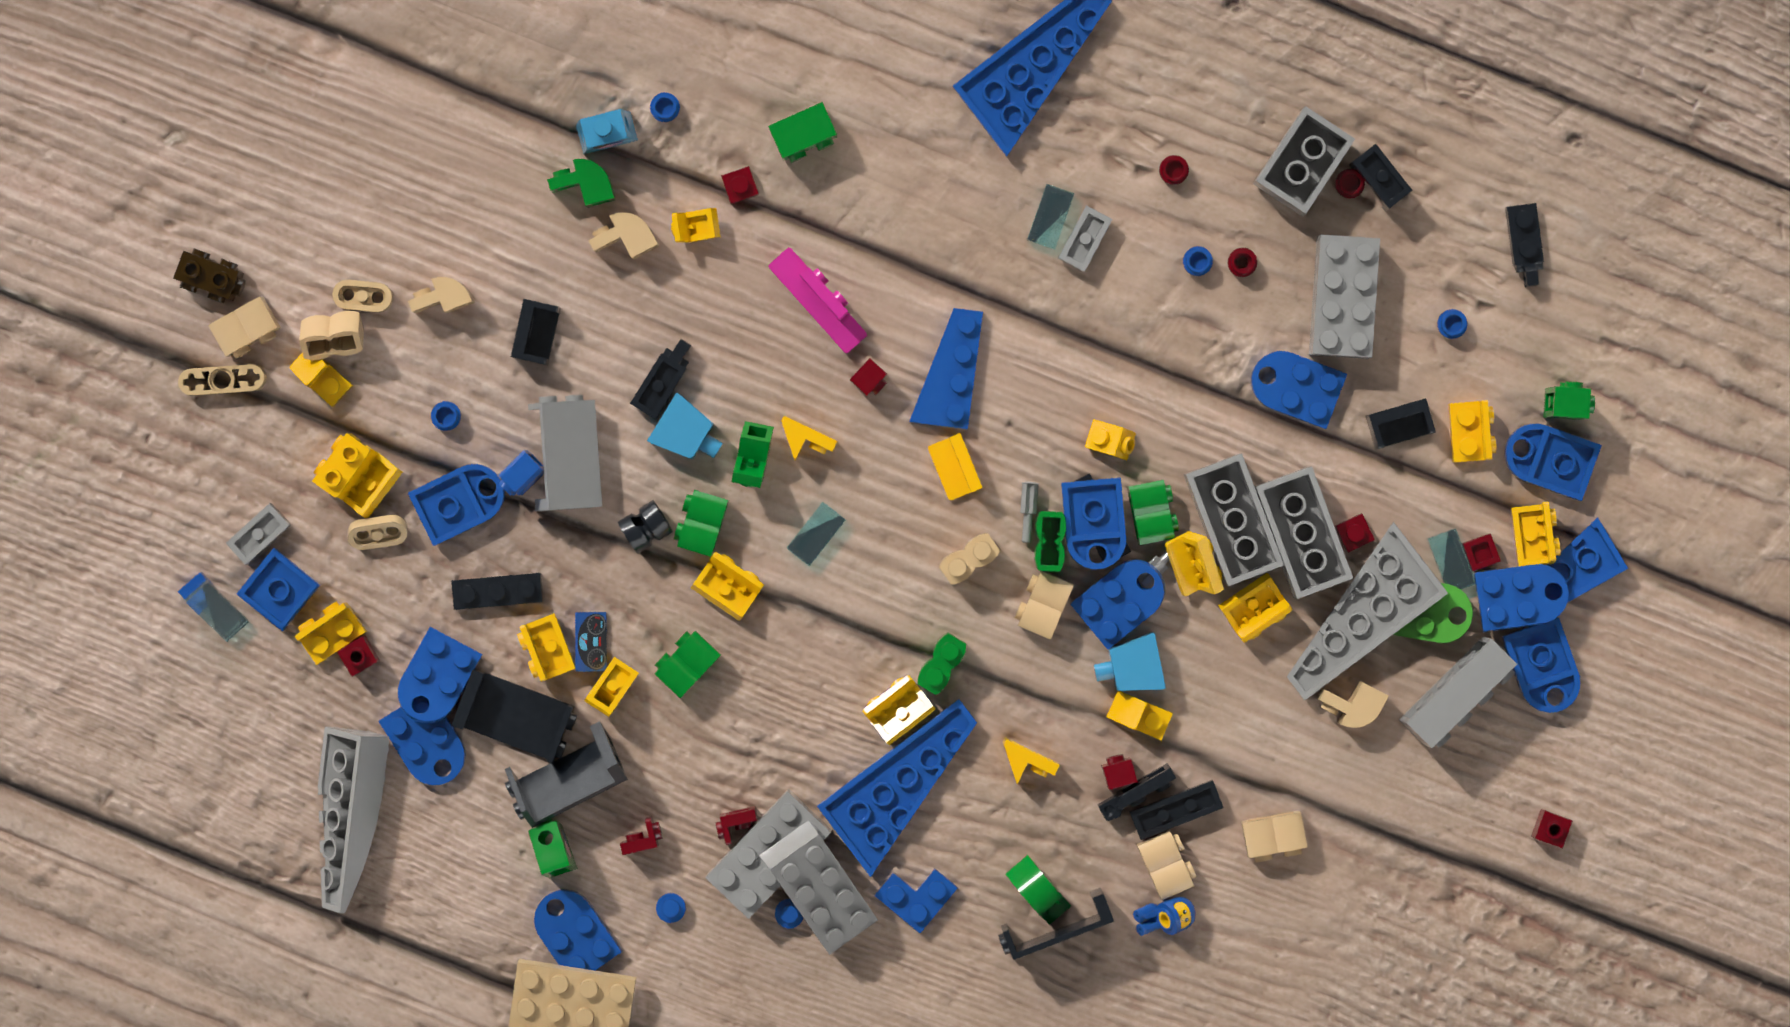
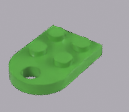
(1435, 623)

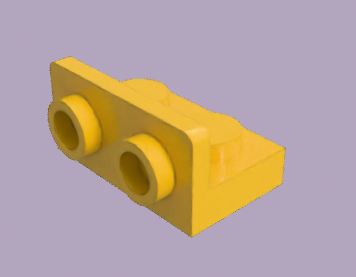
(1471, 431)
(331, 632)

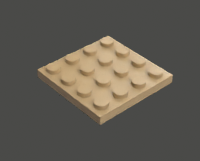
(569, 997)

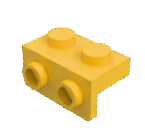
(341, 465)
(370, 483)
(1535, 534)
(1194, 564)
(727, 585)
(1255, 608)
(546, 647)
(898, 709)

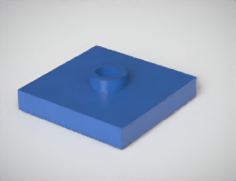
(278, 589)

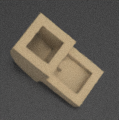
(447, 292)

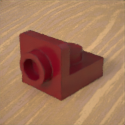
(739, 818)
(638, 842)

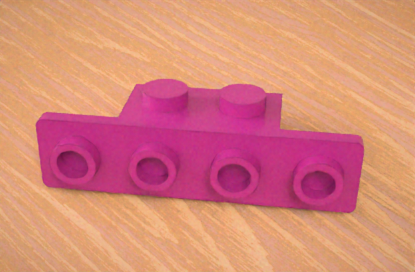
(818, 300)

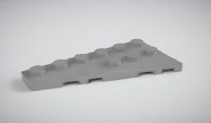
(1379, 602)

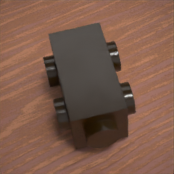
(219, 280)

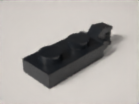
(1525, 241)
(662, 380)
(1136, 792)

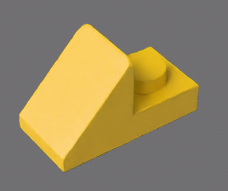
(321, 378)
(799, 433)
(611, 687)
(1139, 715)
(1020, 756)

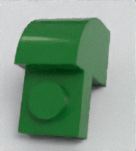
(591, 178)
(752, 454)
(1038, 890)

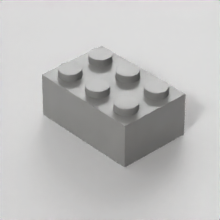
(1304, 161)

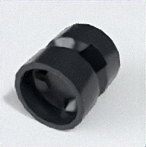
(645, 527)

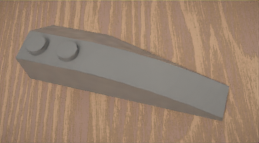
(352, 796)

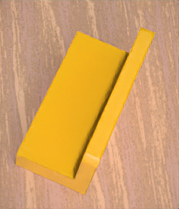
(954, 467)

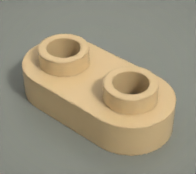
(363, 296)
(378, 532)

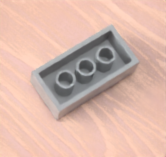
(1344, 296)
(1233, 519)
(1303, 532)
(1458, 692)
(742, 872)
(818, 887)

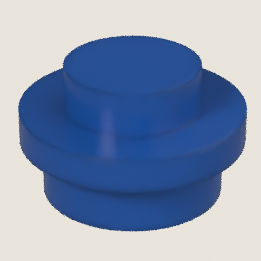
(665, 107)
(1197, 261)
(1452, 324)
(446, 416)
(670, 907)
(787, 914)

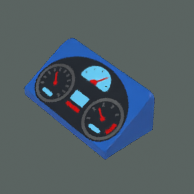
(590, 641)

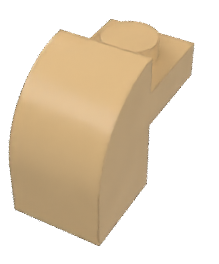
(628, 228)
(1361, 708)

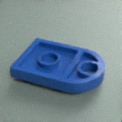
(1300, 387)
(1553, 460)
(456, 503)
(1094, 519)
(1517, 596)
(1119, 602)
(1543, 664)
(437, 675)
(425, 743)
(577, 935)

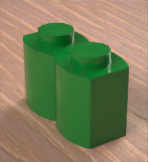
(1151, 512)
(701, 523)
(1049, 550)
(686, 663)
(937, 670)

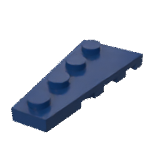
(950, 381)
(1587, 562)

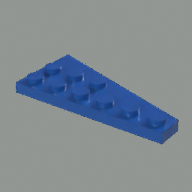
(1019, 77)
(885, 796)

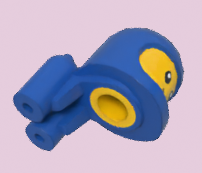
(1169, 915)

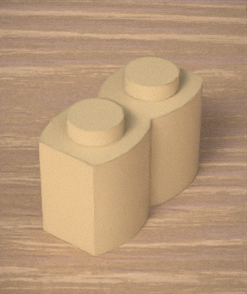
(244, 327)
(326, 335)
(962, 563)
(1044, 604)
(1274, 835)
(1166, 865)

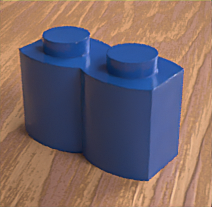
(521, 474)

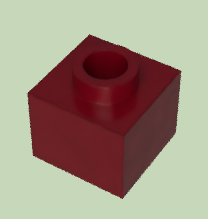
(869, 378)
(368, 659)
(1118, 771)
(1543, 823)

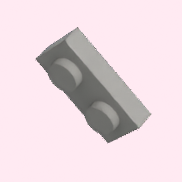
(1085, 238)
(258, 534)

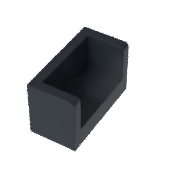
(1381, 176)
(535, 332)
(1400, 423)

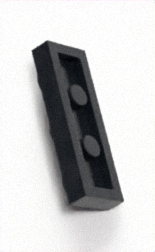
(497, 591)
(1176, 809)

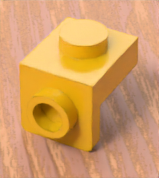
(695, 225)
(1110, 439)

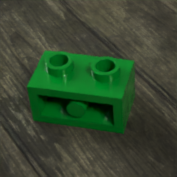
(803, 132)
(1568, 401)

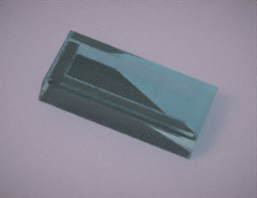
(1050, 216)
(816, 533)
(1451, 559)
(216, 610)

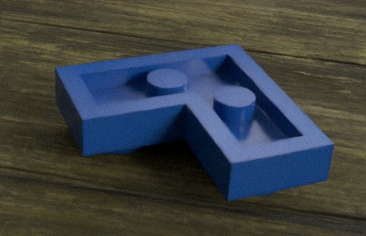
(918, 905)

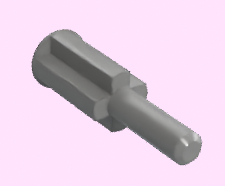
(1028, 507)
(1146, 579)

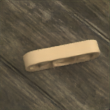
(199, 373)

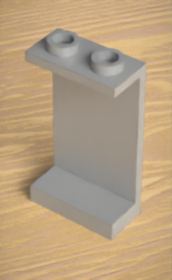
(569, 453)

